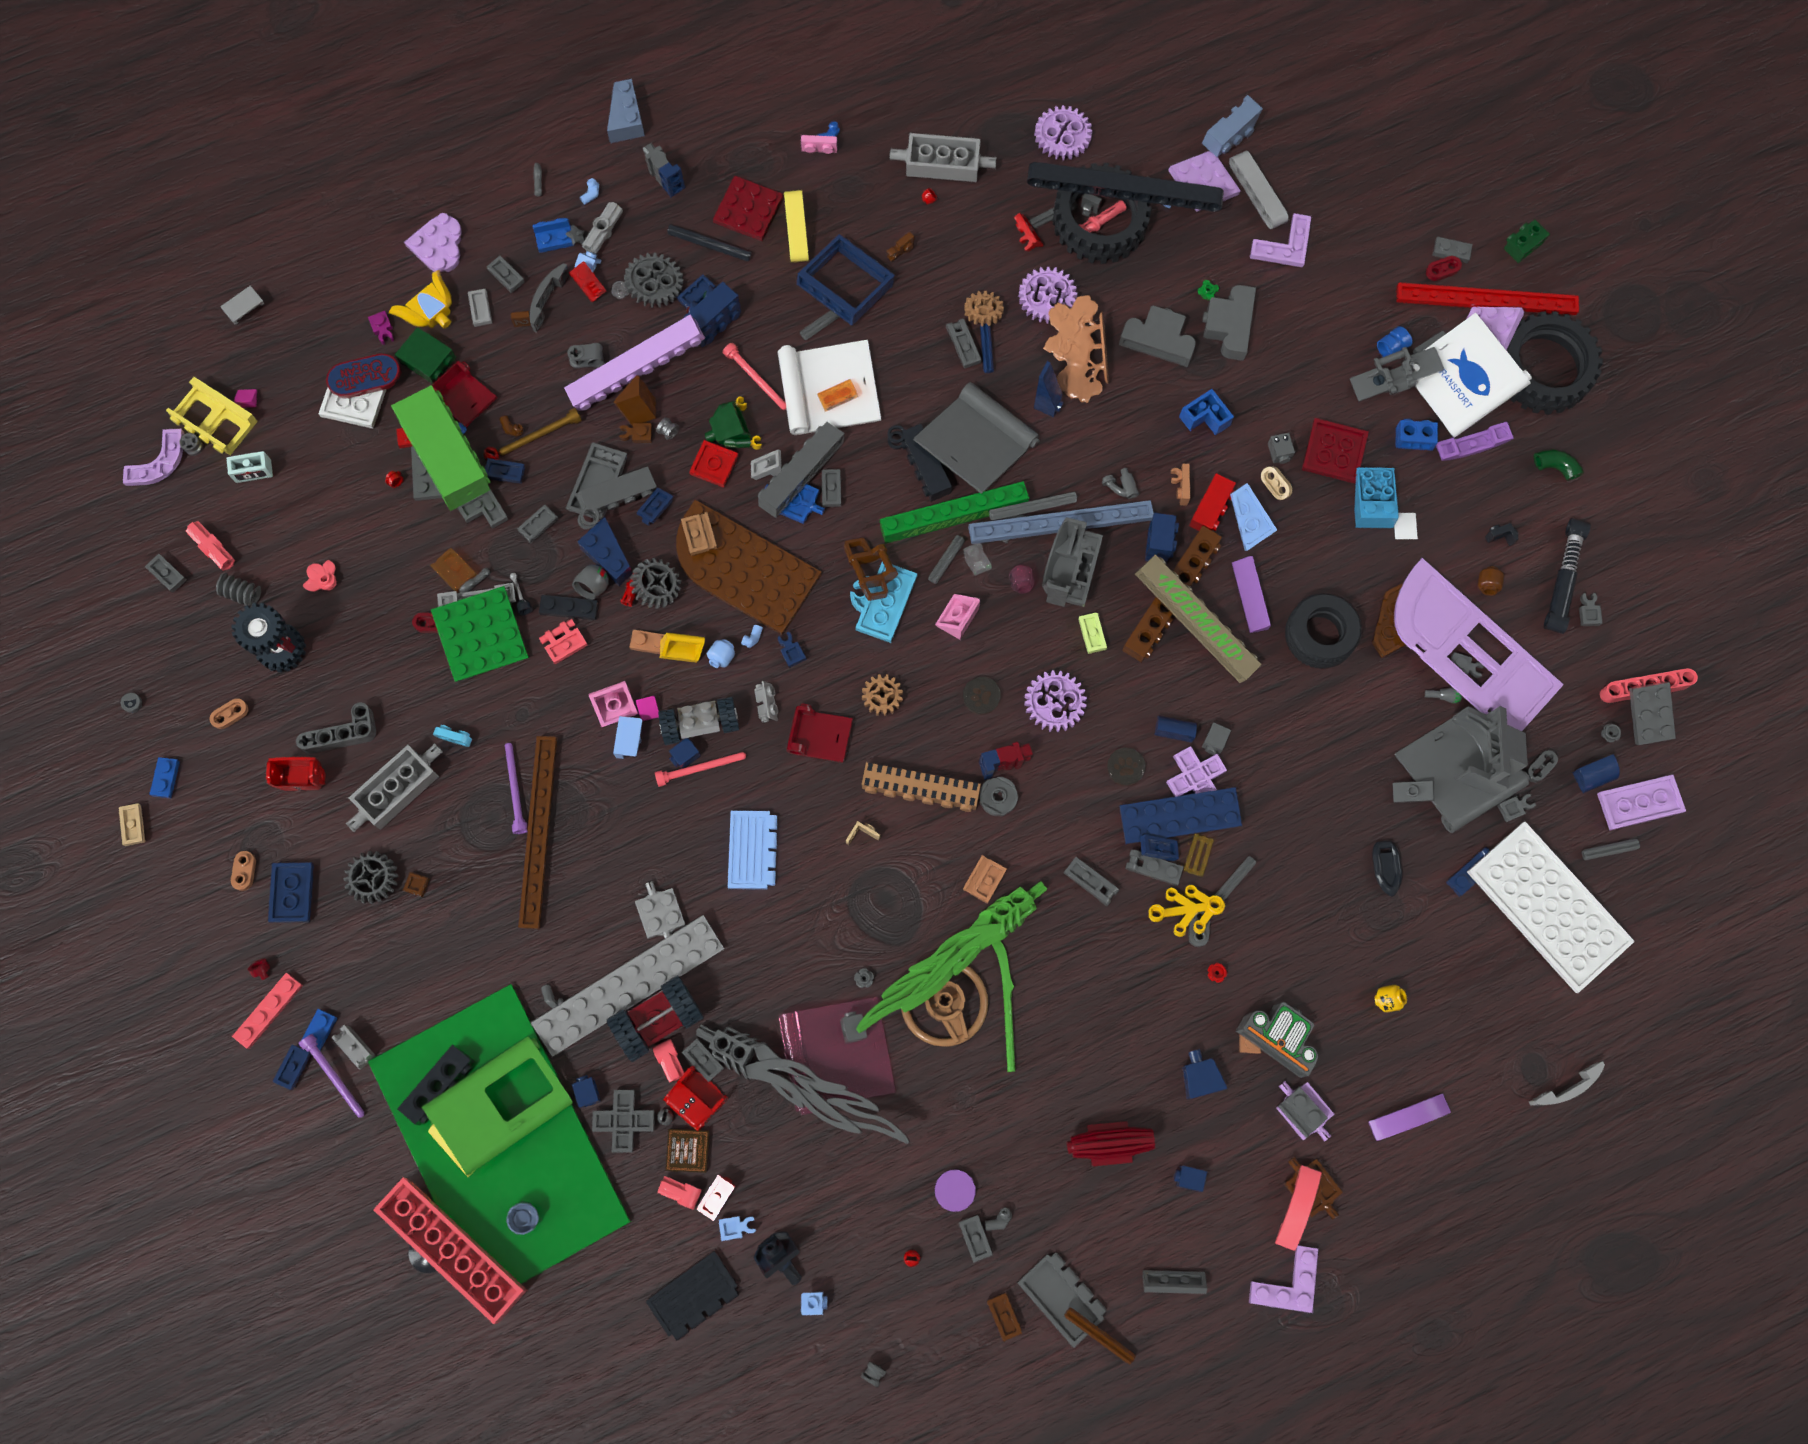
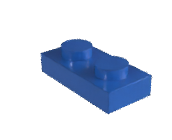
(164, 777)
(320, 1027)

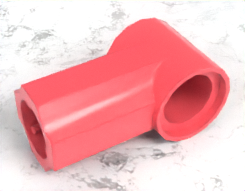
(667, 1056)
(683, 1193)

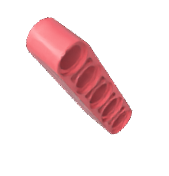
(1674, 677)

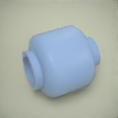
(720, 653)

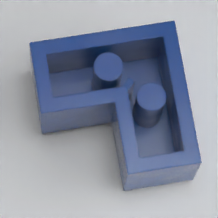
(1207, 409)

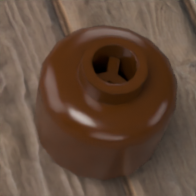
(1491, 581)

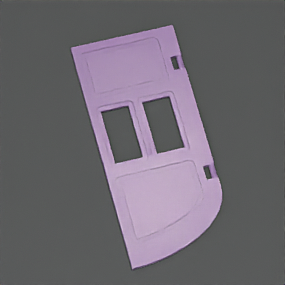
(1440, 618)

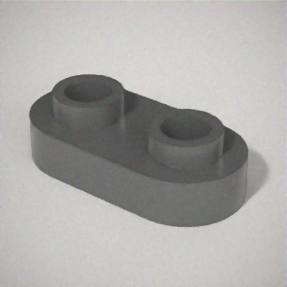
(1192, 935)

